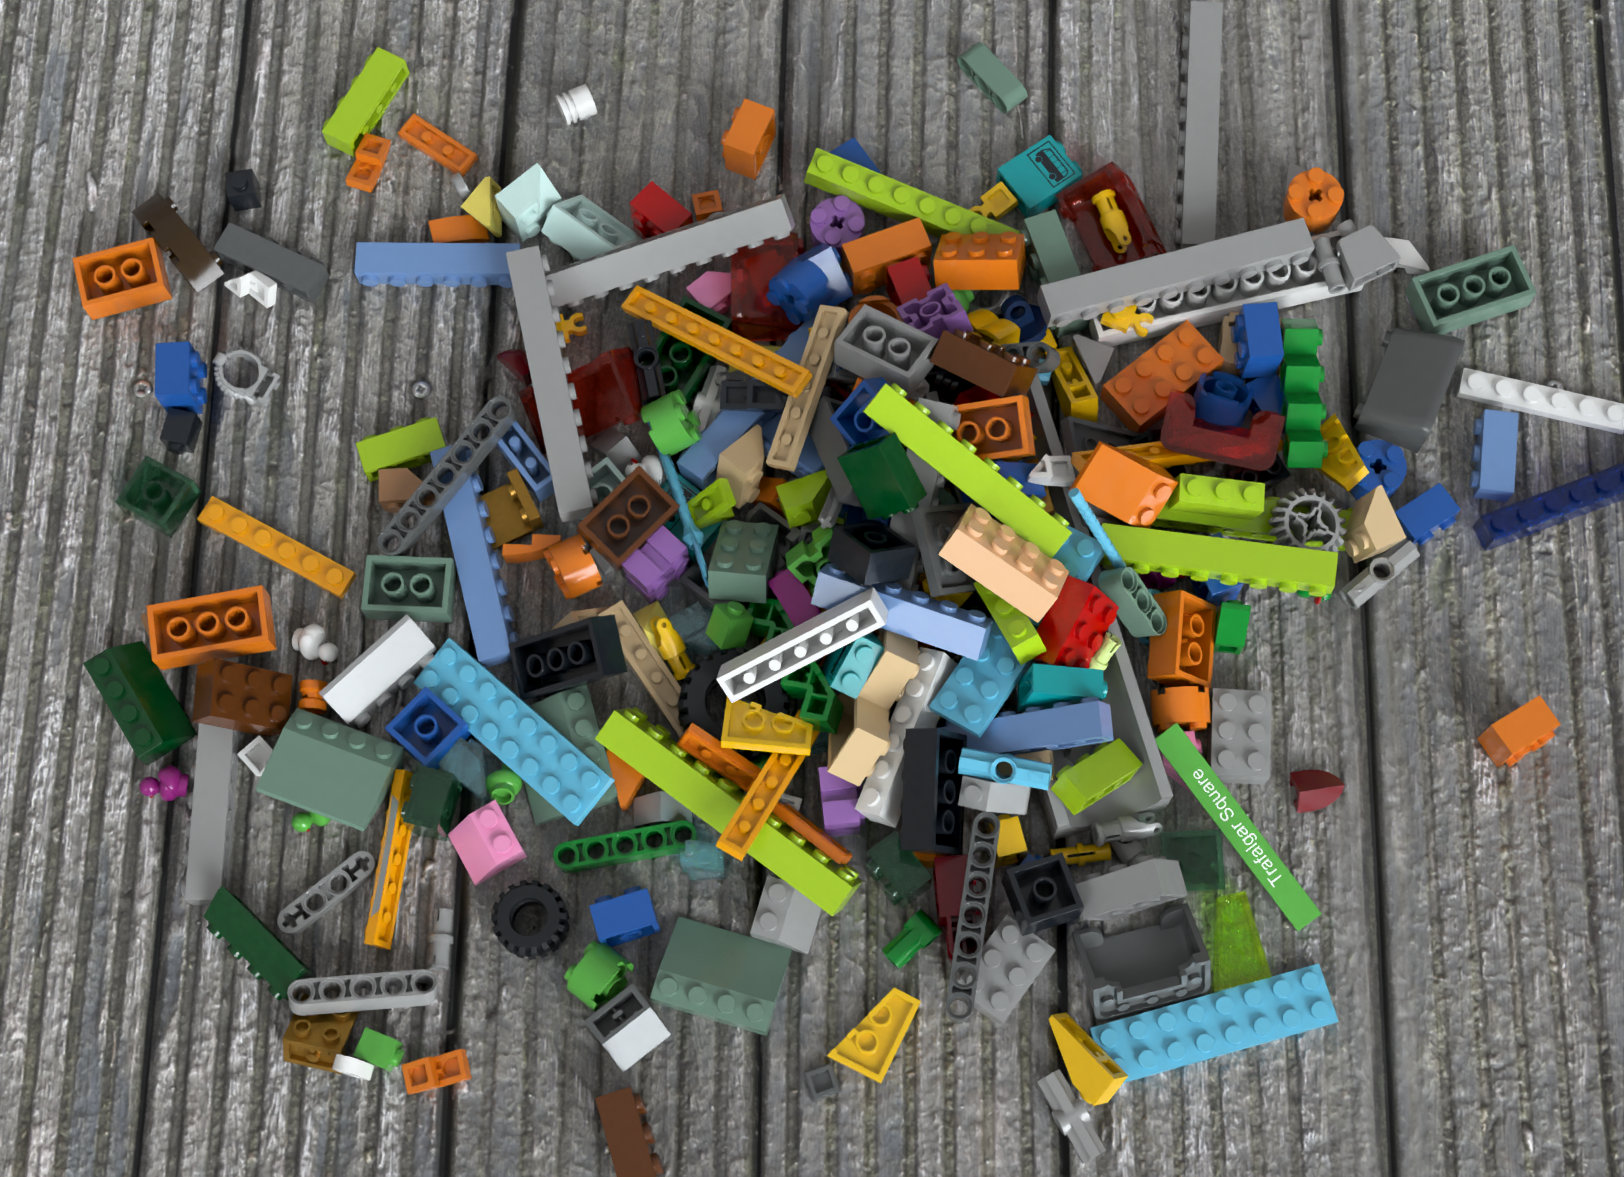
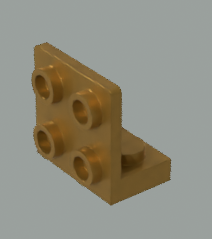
(511, 511)
(317, 1038)

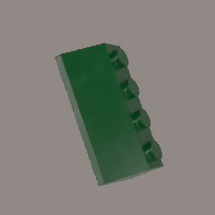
(140, 700)
(255, 943)

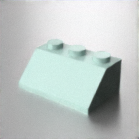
(585, 228)

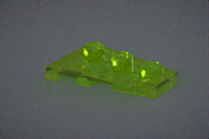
(1237, 945)

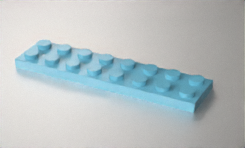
(982, 686)
(516, 732)
(1218, 1023)

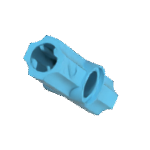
(985, 765)

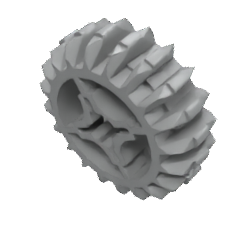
(1285, 519)

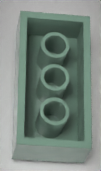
(1050, 258)
(1470, 291)

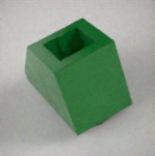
(1231, 627)

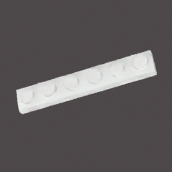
(1541, 400)

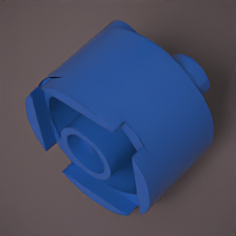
(799, 290)
(1222, 399)
(1388, 463)

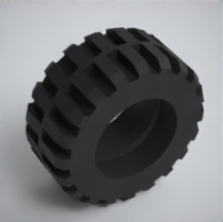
(701, 682)

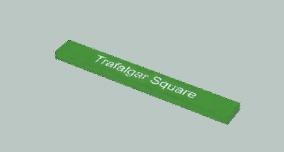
(1237, 827)

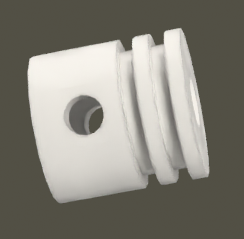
(576, 104)

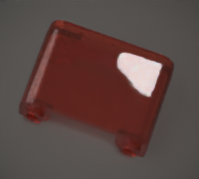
(1078, 207)
(751, 271)
(605, 394)
(1228, 444)

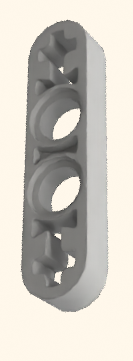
(330, 897)

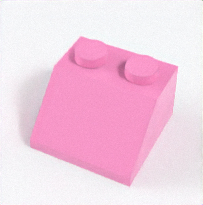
(486, 843)

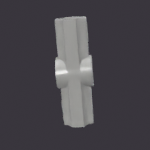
(1368, 584)
(1071, 1116)

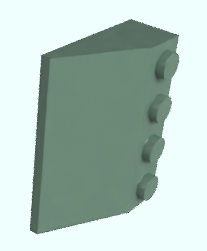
(576, 718)
(330, 769)
(721, 976)

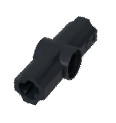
(644, 348)

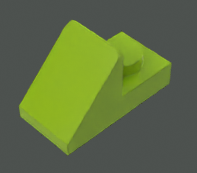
(712, 504)

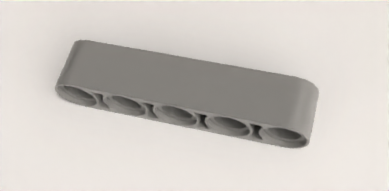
(349, 984)

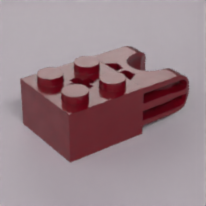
(948, 886)

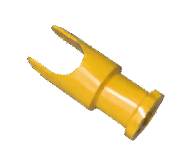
(1112, 220)
(671, 647)

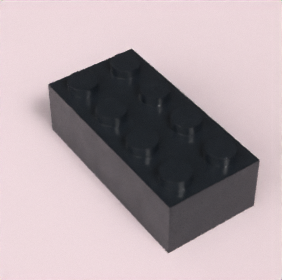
(568, 657)
(931, 792)

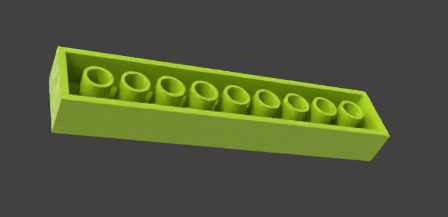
(716, 801)

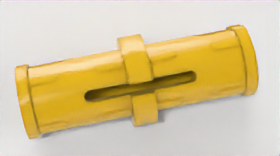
(1099, 853)

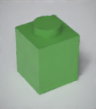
(729, 625)
(379, 1050)

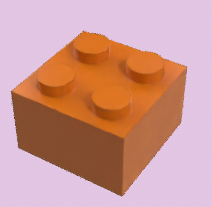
(749, 138)
(1519, 732)

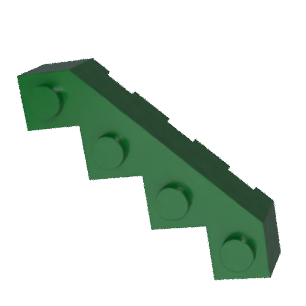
(1301, 401)
(808, 683)

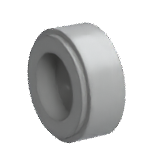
(460, 185)

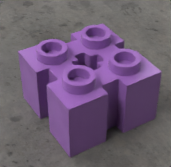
(935, 312)
(657, 565)
(839, 805)

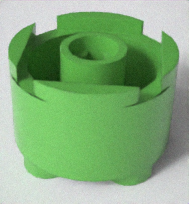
(671, 423)
(598, 975)

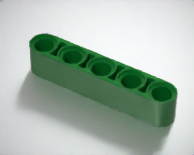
(611, 843)

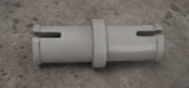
(1329, 265)
(441, 939)

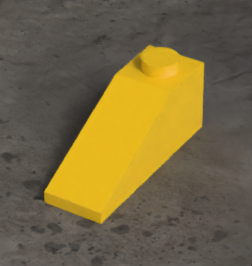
(1073, 387)
(1087, 1063)

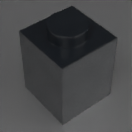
(243, 190)
(181, 431)

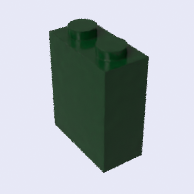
(882, 477)

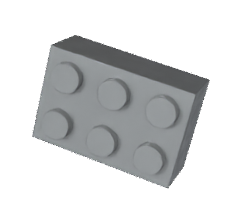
(886, 348)
(1240, 735)
(1131, 888)
(1007, 969)

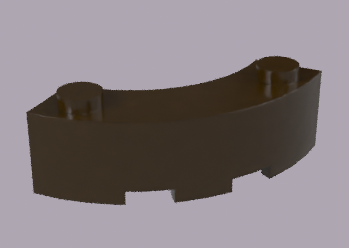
(171, 233)

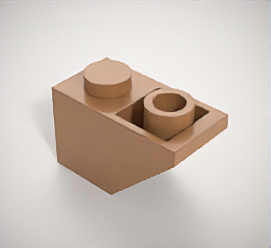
(397, 487)

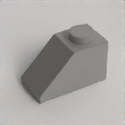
(992, 796)

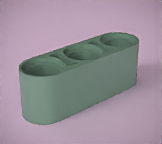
(992, 77)
(1136, 604)

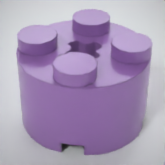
(836, 222)

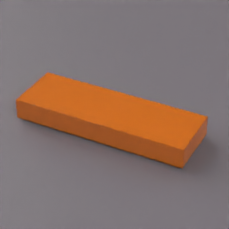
(437, 145)
(722, 760)
(812, 833)

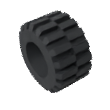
(513, 902)

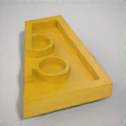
(1343, 461)
(756, 729)
(876, 1039)

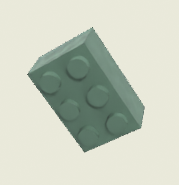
(743, 561)
(409, 586)

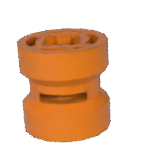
(311, 699)

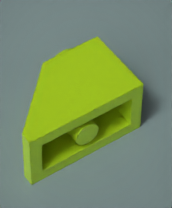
(804, 498)

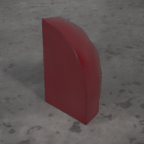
(517, 363)
(1315, 789)

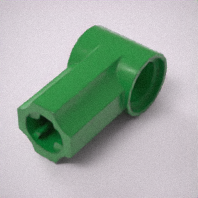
(916, 934)

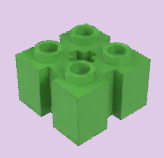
(809, 559)

